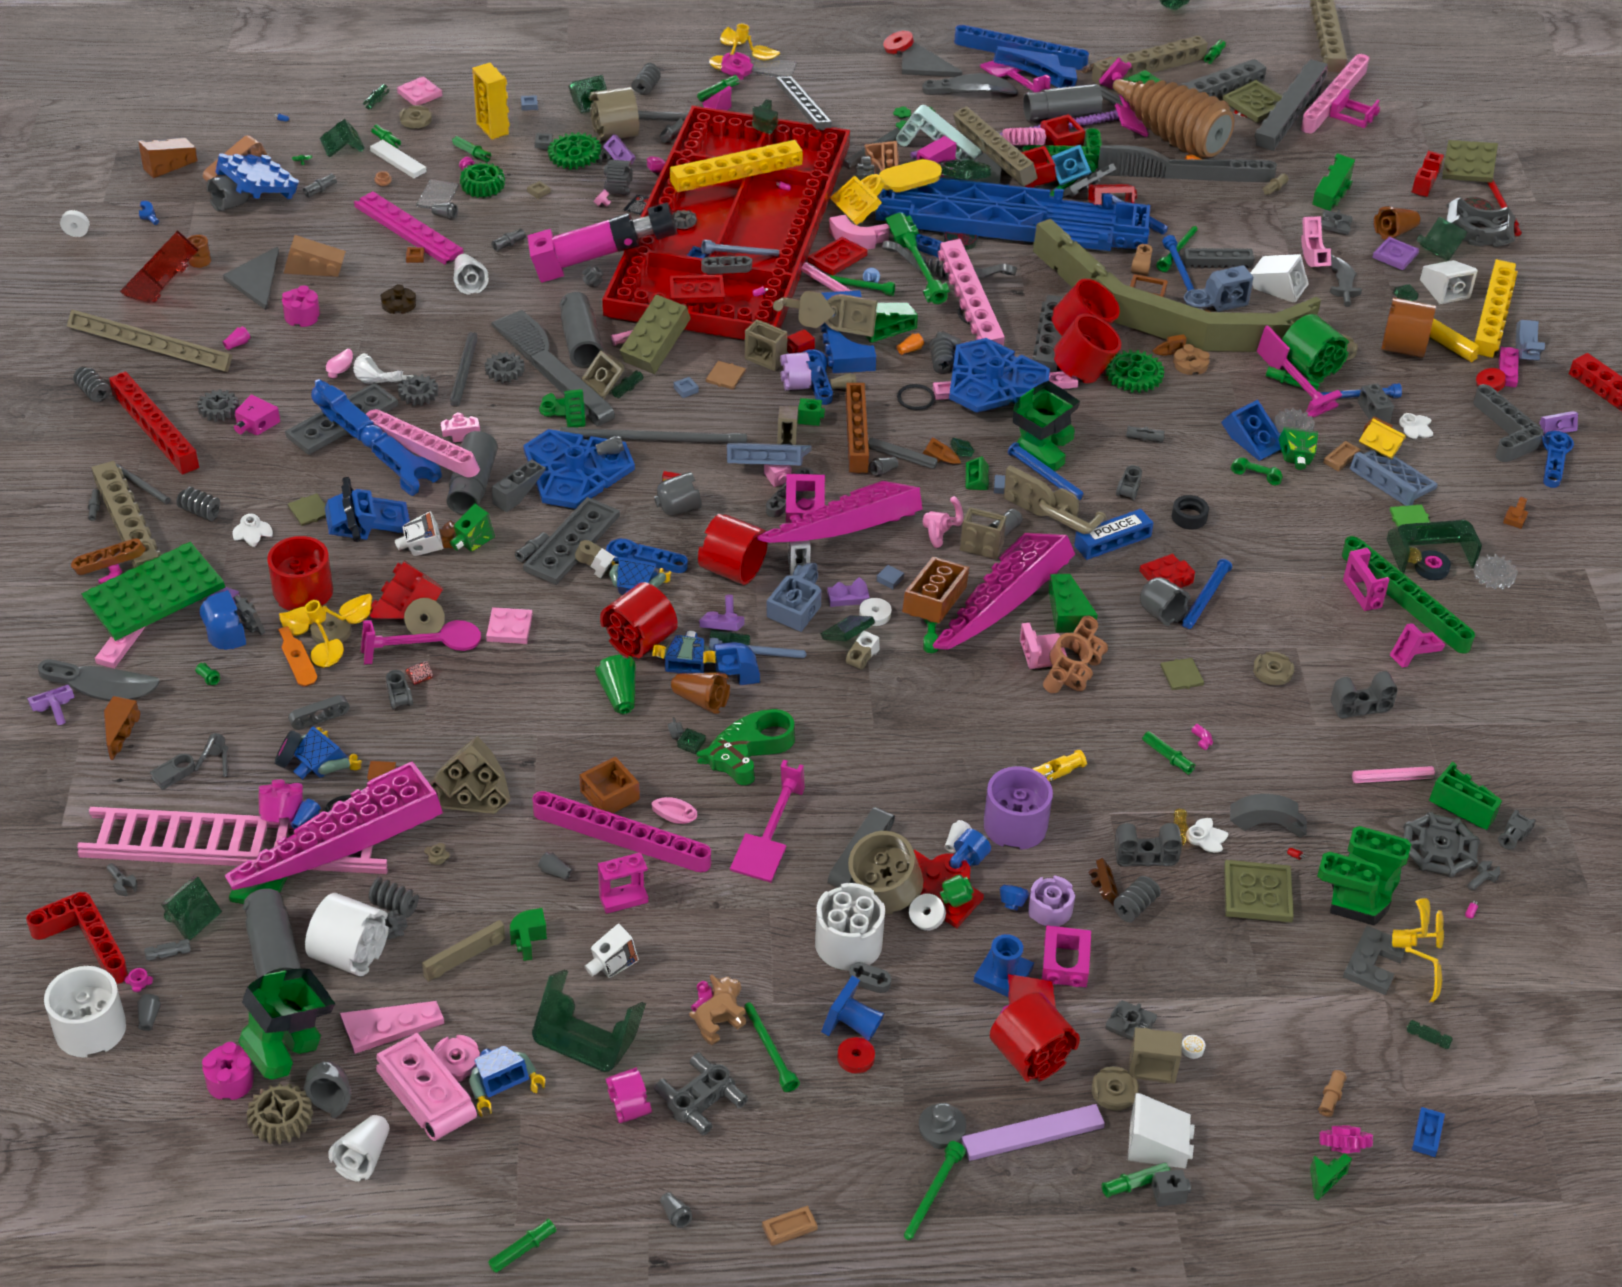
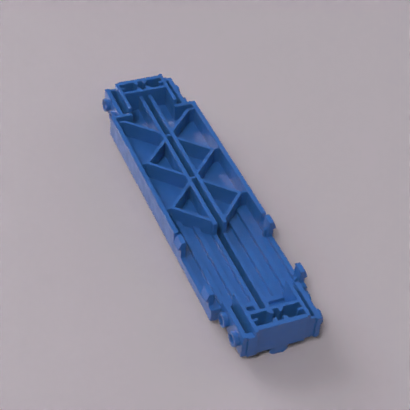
(1015, 212)

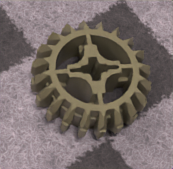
(267, 1122)

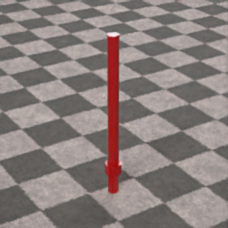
(1502, 204)

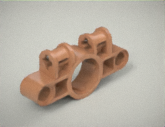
(1069, 671)

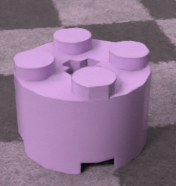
(796, 371)
(1051, 901)

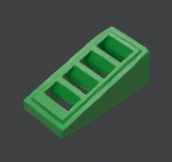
(574, 419)

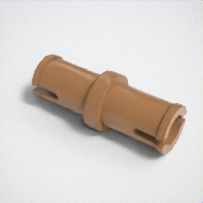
(1332, 1093)

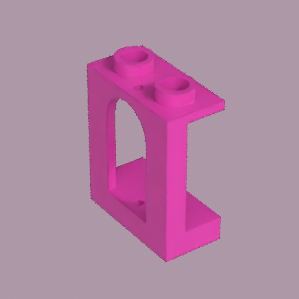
(1343, 101)
(803, 482)
(1358, 571)
(626, 895)
(1071, 939)

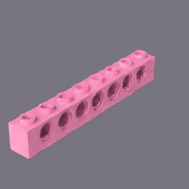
(970, 292)

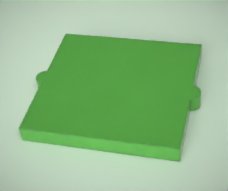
(1409, 514)

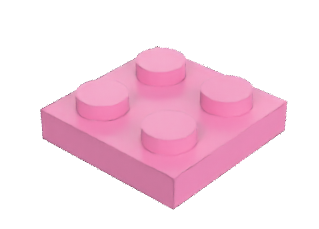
(419, 91)
(509, 625)

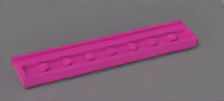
(408, 227)

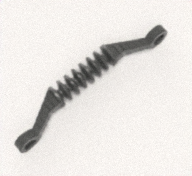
(981, 273)

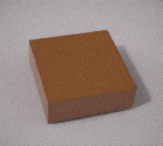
(415, 255)

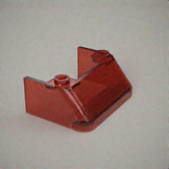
(160, 269)

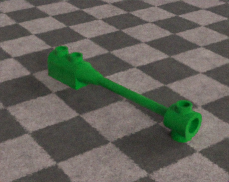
(905, 234)

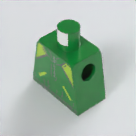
(1298, 446)
(473, 529)

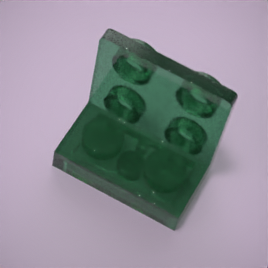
(339, 137)
(1442, 238)

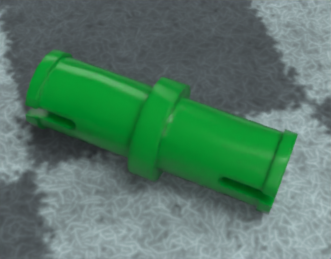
(1215, 51)
(386, 136)

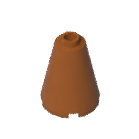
(1395, 221)
(703, 689)

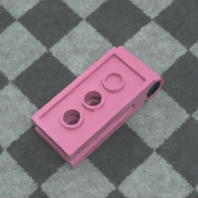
(425, 1087)

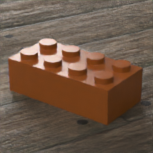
(935, 589)

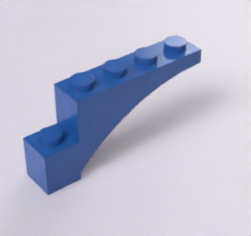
(1037, 64)

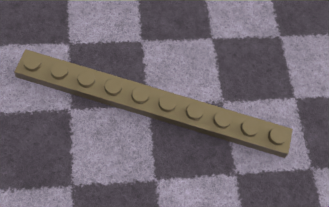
(149, 340)

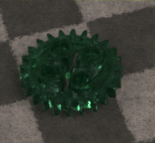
(965, 169)

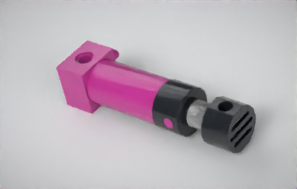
(614, 235)

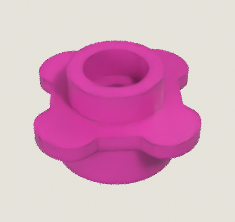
(141, 975)

